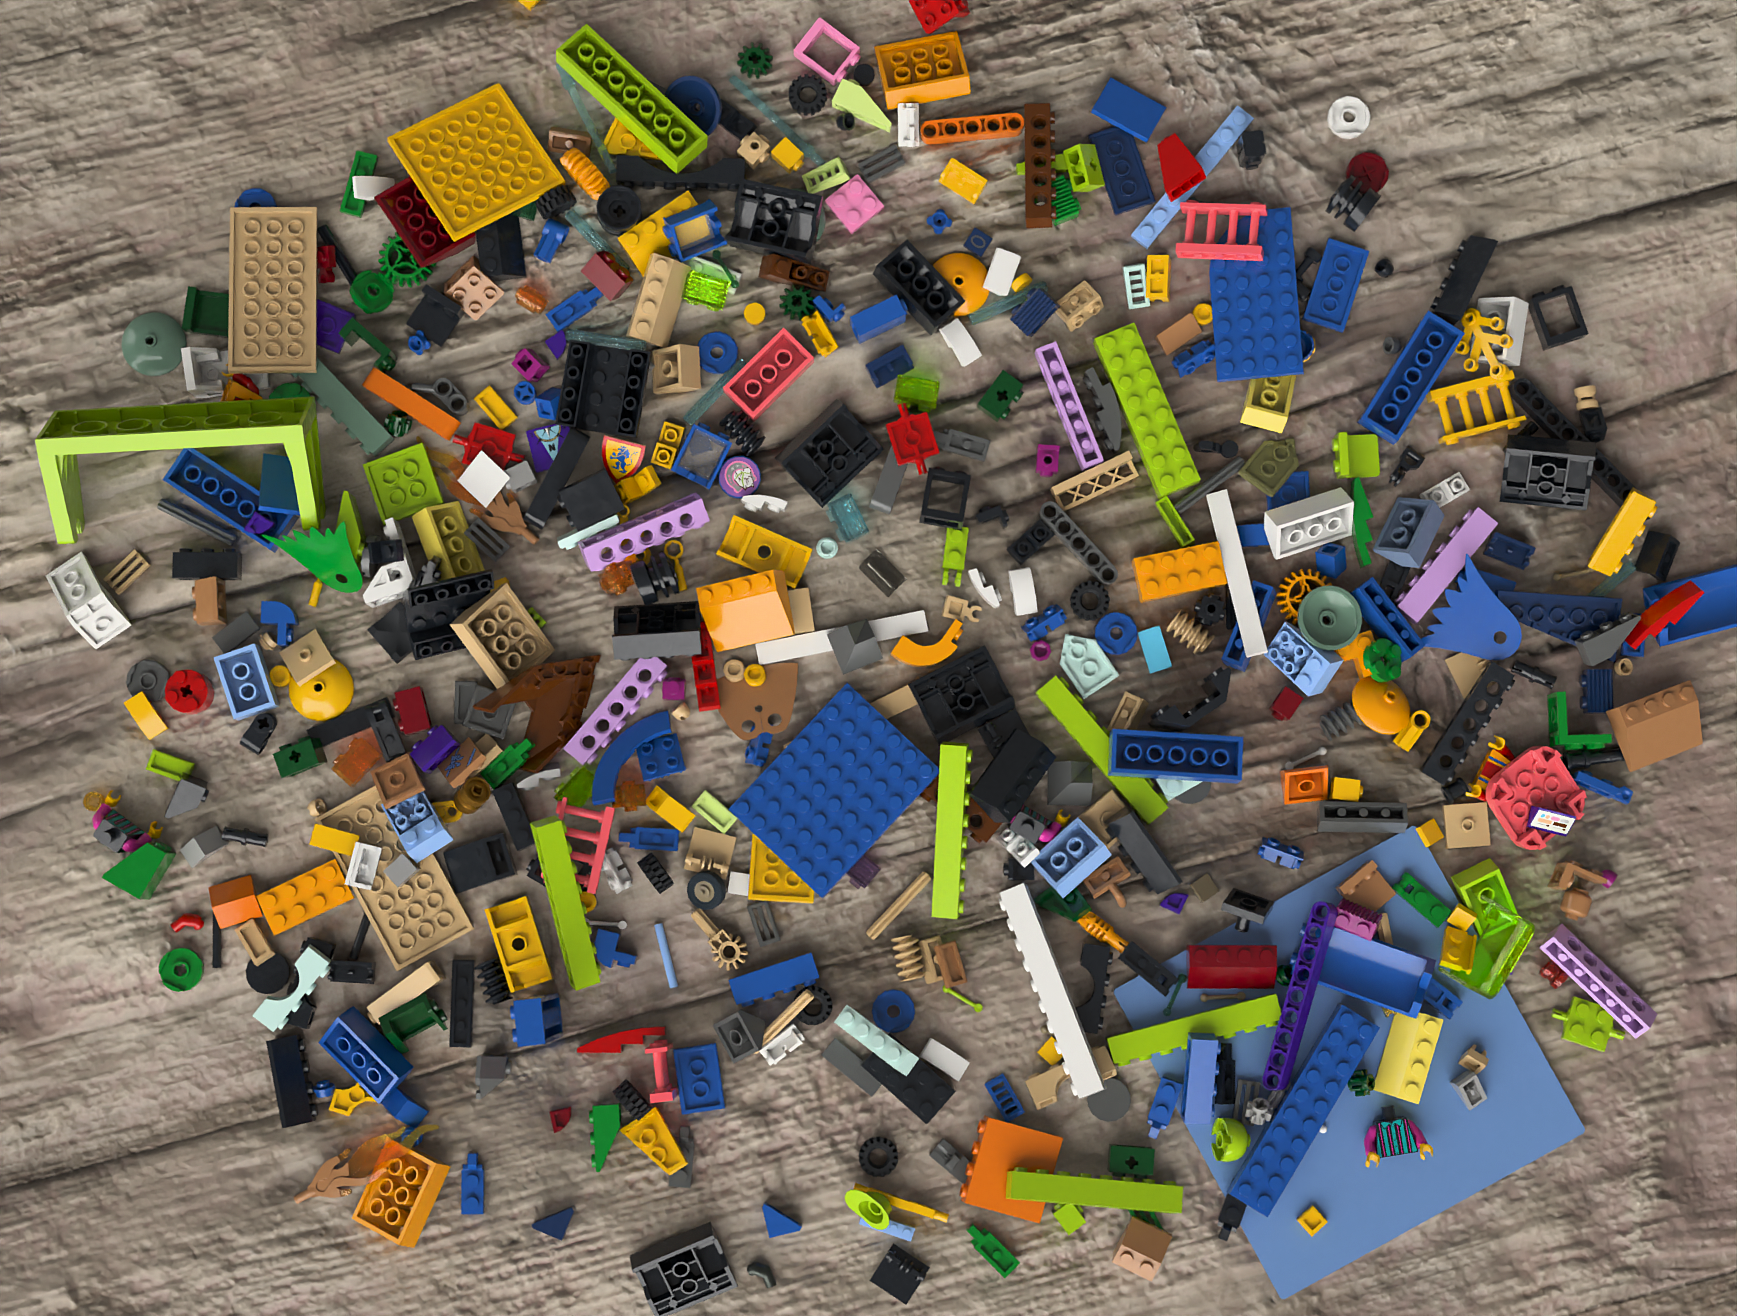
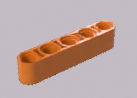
(963, 134)
(411, 403)

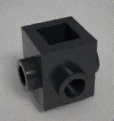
(1202, 614)

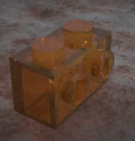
(356, 761)

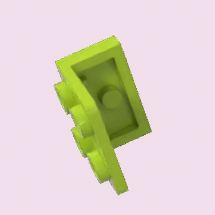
(1355, 455)

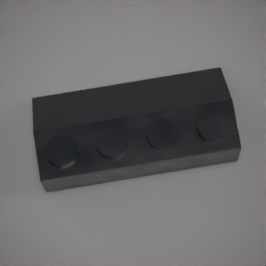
(501, 249)
(1463, 279)
(920, 285)
(1012, 776)
(1142, 851)
(291, 1080)

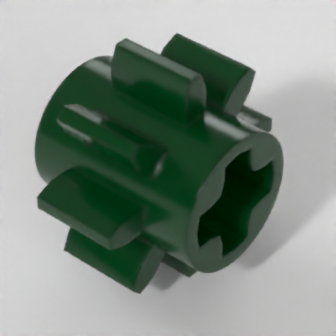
(398, 423)
(1361, 1083)

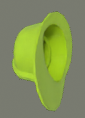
(870, 1206)

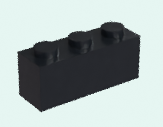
(206, 564)
(514, 815)

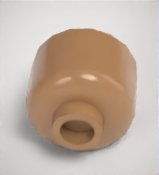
(1576, 903)

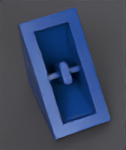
(404, 1108)
(778, 1222)

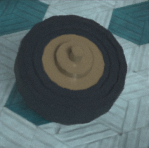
(706, 890)

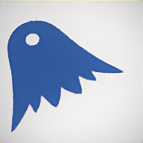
(1474, 620)

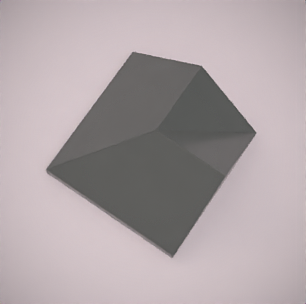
(854, 646)
(1070, 783)
(741, 1034)

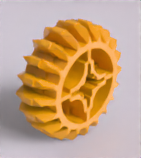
(584, 173)
(1304, 587)

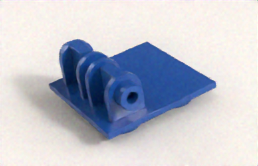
(660, 757)

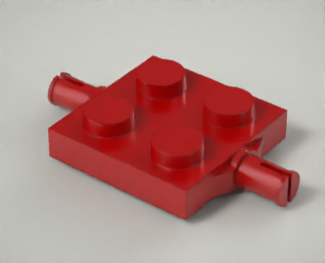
(912, 438)
(492, 441)

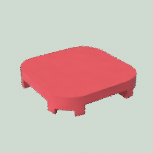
(1530, 780)

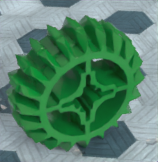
(392, 272)

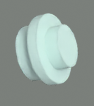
(827, 548)

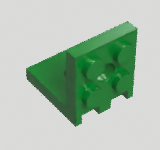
(1559, 731)

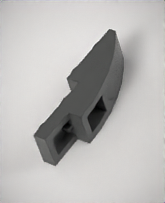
(1109, 418)

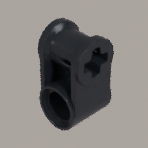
(257, 736)

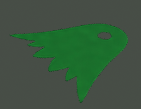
(324, 556)

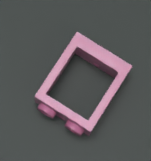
(812, 36)

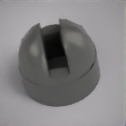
(1394, 342)

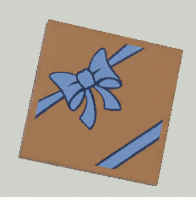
(462, 763)

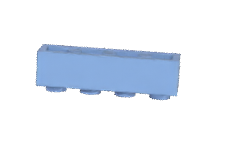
(895, 1229)

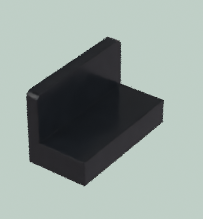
(1657, 555)

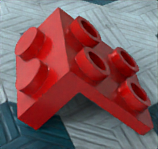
(936, 13)

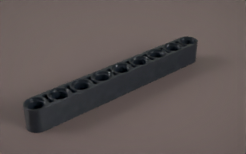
(1555, 432)

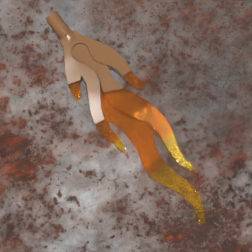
(504, 518)
(357, 1169)

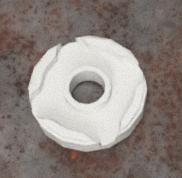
(1348, 129)

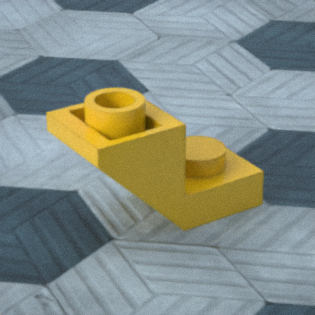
(637, 485)
(669, 809)

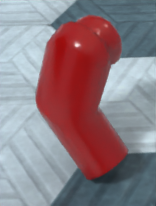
(188, 919)

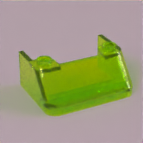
(1495, 950)

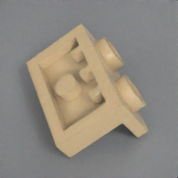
(1079, 305)

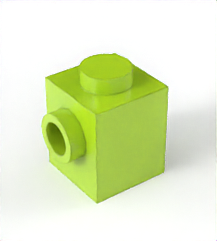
(1069, 1216)

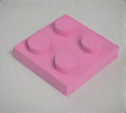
(854, 204)

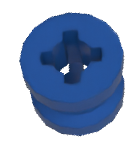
(521, 390)

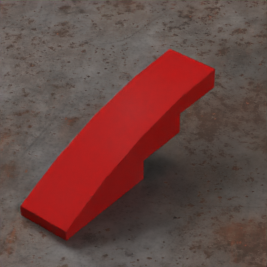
(1667, 609)
(705, 674)
(613, 1042)

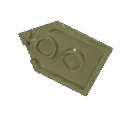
(1271, 465)

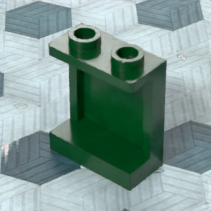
(206, 313)
(354, 330)
(411, 1020)

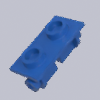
(1202, 354)
(1051, 616)
(755, 753)
(1290, 855)

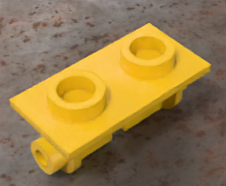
(821, 334)

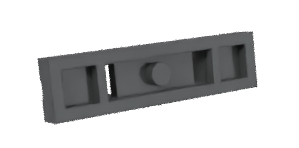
(951, 1160)

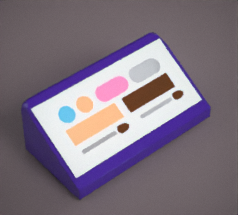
(1550, 821)

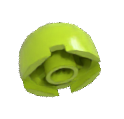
(1230, 1139)

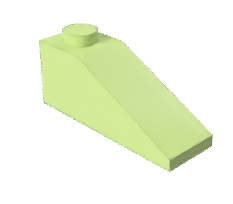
(854, 100)

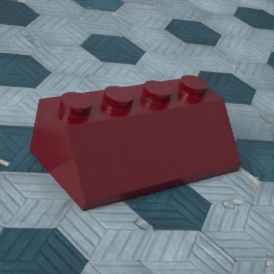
(1231, 966)

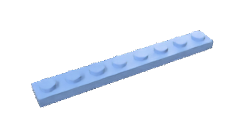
(1208, 158)

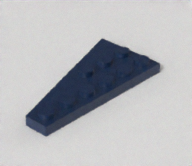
(1561, 614)

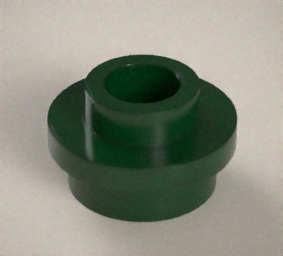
(1283, 975)

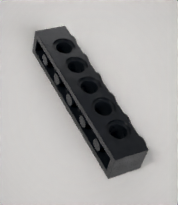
(1467, 710)

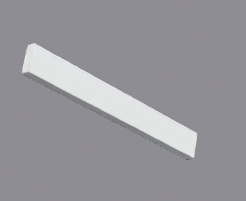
(1237, 573)
(818, 642)

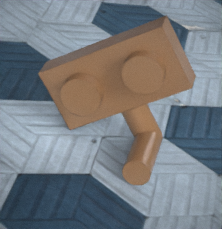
(1107, 878)

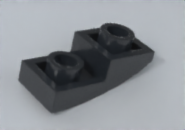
(1030, 542)

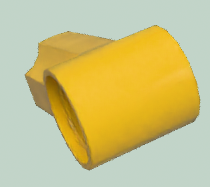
(1407, 737)

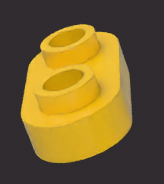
(443, 810)

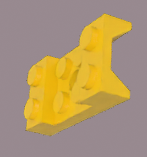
(745, 540)
(525, 966)

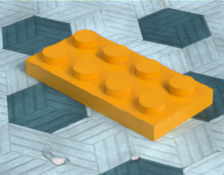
(305, 897)

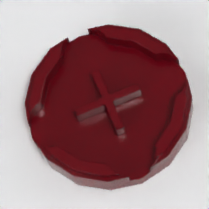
(1369, 169)

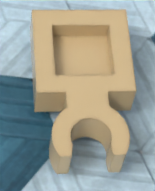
(957, 609)

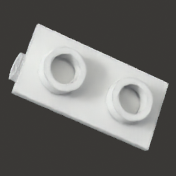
(908, 124)
(617, 879)
(787, 1039)

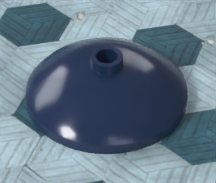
(694, 90)

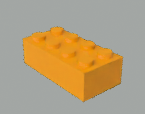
(1179, 572)

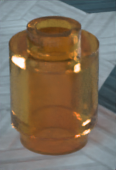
(531, 299)

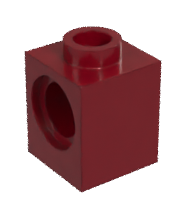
(1285, 704)

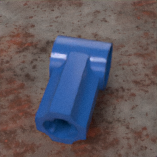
(553, 234)

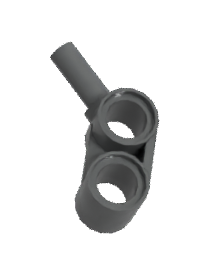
(448, 399)

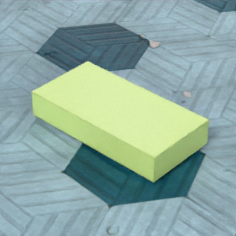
(714, 812)

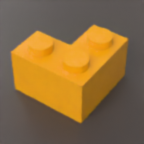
(1355, 651)

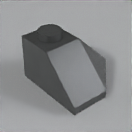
(490, 1072)

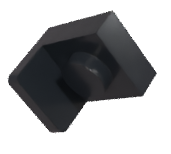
(1593, 424)
(386, 551)
(1016, 871)

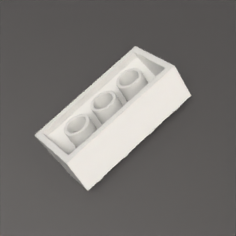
(1309, 523)

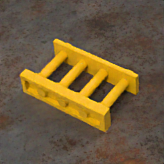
(1461, 392)

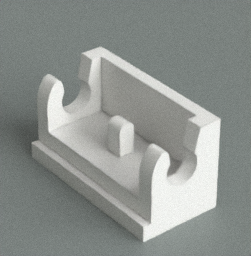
(363, 866)

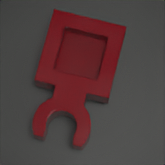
(325, 262)

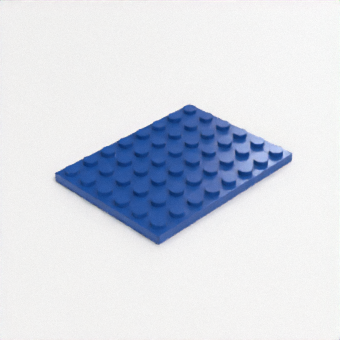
(835, 790)

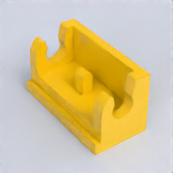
(963, 180)
(1158, 277)

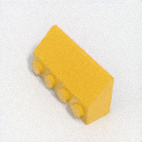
(649, 236)
(1621, 532)

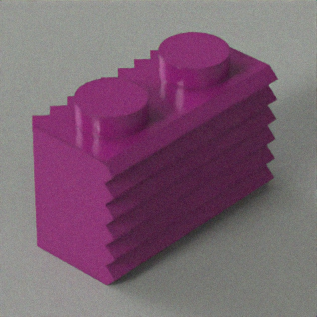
(1357, 919)

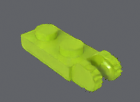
(955, 553)

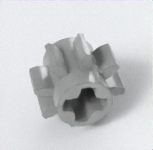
(1259, 1111)

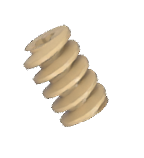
(1190, 633)
(908, 957)

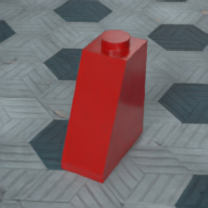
(1178, 167)

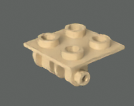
(1466, 671)
(710, 852)

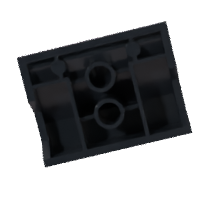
(775, 221)
(829, 453)
(1547, 472)
(657, 630)
(962, 695)
(683, 1270)

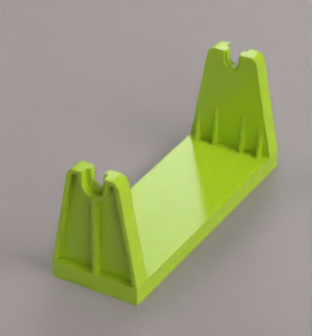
(177, 427)

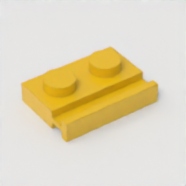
(1457, 950)

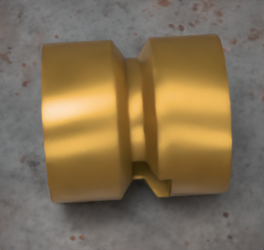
(472, 795)

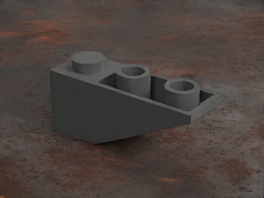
(1602, 643)

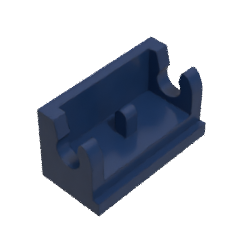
(889, 366)
(1509, 550)

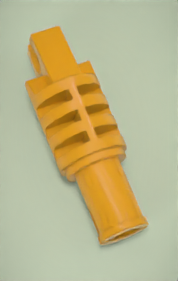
(1102, 931)

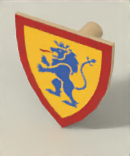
(621, 457)

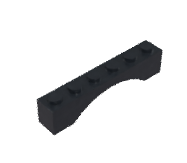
(636, 172)

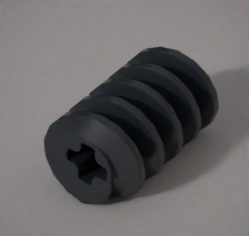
(742, 432)
(493, 981)

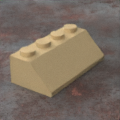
(658, 300)

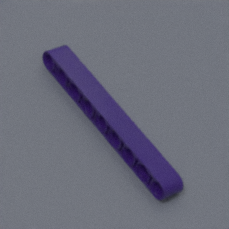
(1291, 1002)

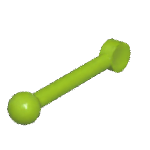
(977, 1007)

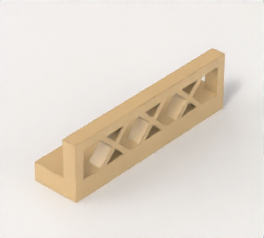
(1091, 474)

